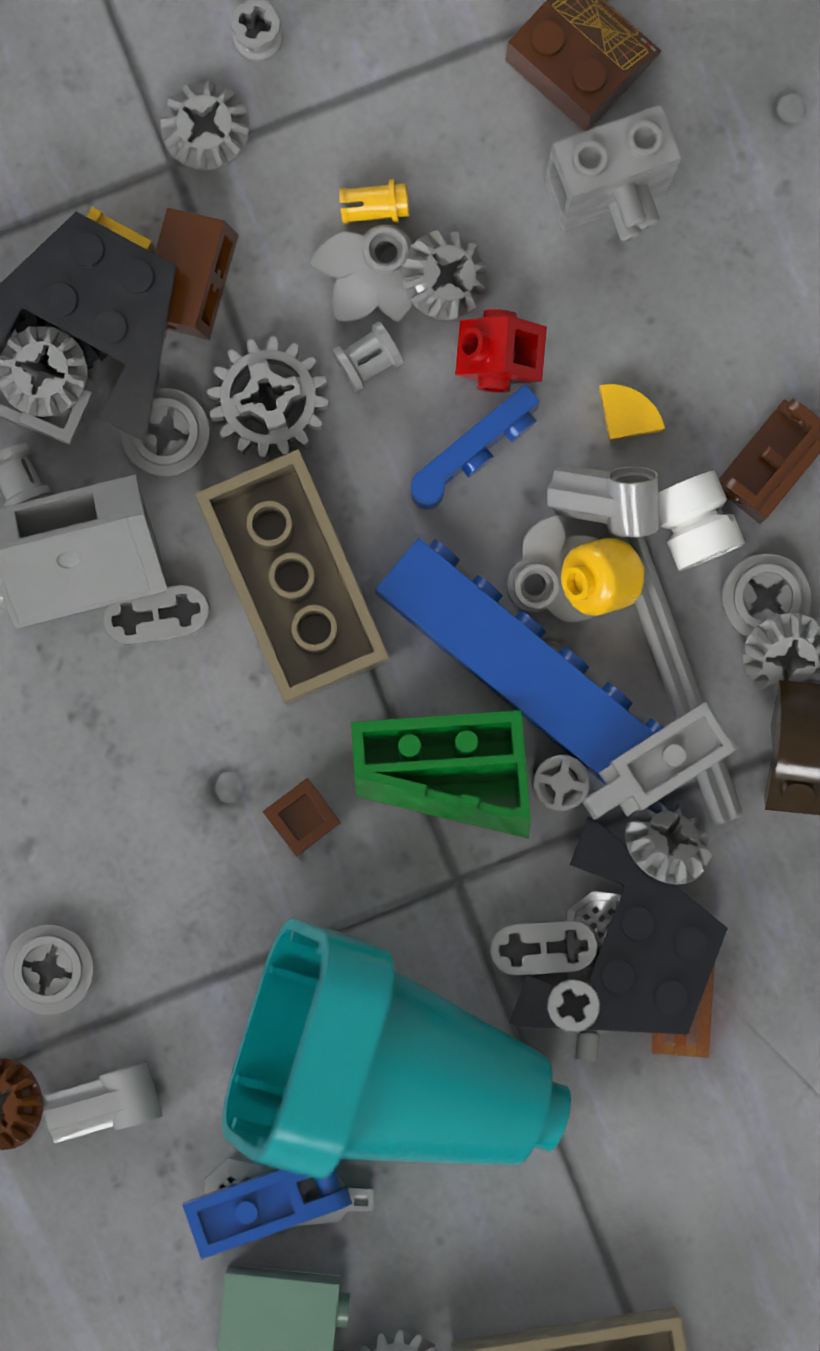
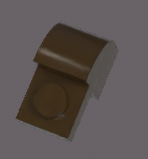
(795, 759)

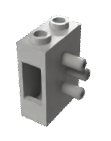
(614, 173)
(77, 552)

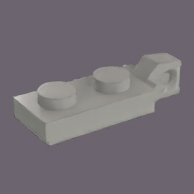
(662, 763)

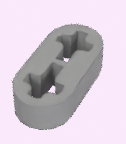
(159, 629)
(545, 962)

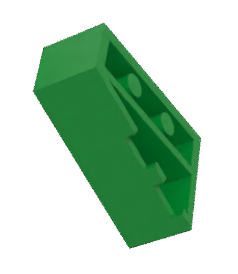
(447, 767)

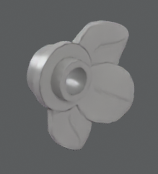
(361, 278)
(544, 554)

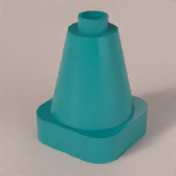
(378, 1068)

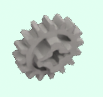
(293, 390)

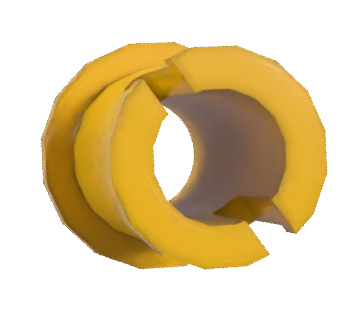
(379, 202)

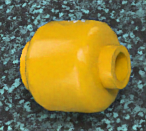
(602, 576)

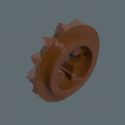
(22, 1107)

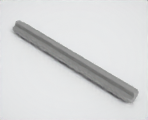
(679, 679)

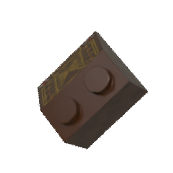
(580, 56)

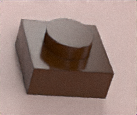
(301, 817)

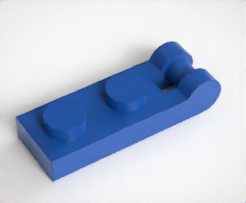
(471, 450)
(259, 1209)

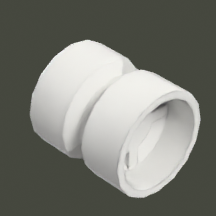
(697, 521)

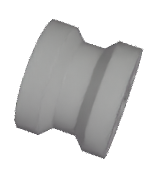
(571, 776)

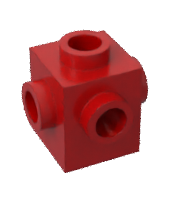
(490, 346)

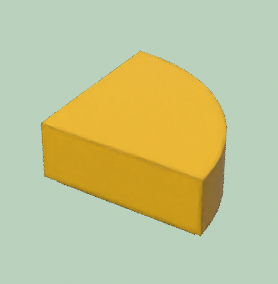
(628, 413)

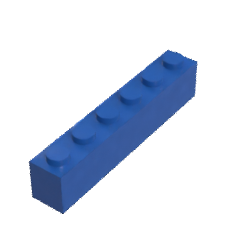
(512, 657)

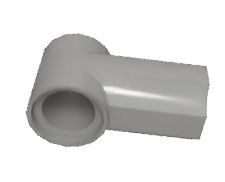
(619, 498)
(115, 1100)

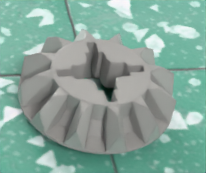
(208, 150)
(421, 271)
(54, 394)
(179, 455)
(764, 571)
(773, 639)
(650, 848)
(25, 983)

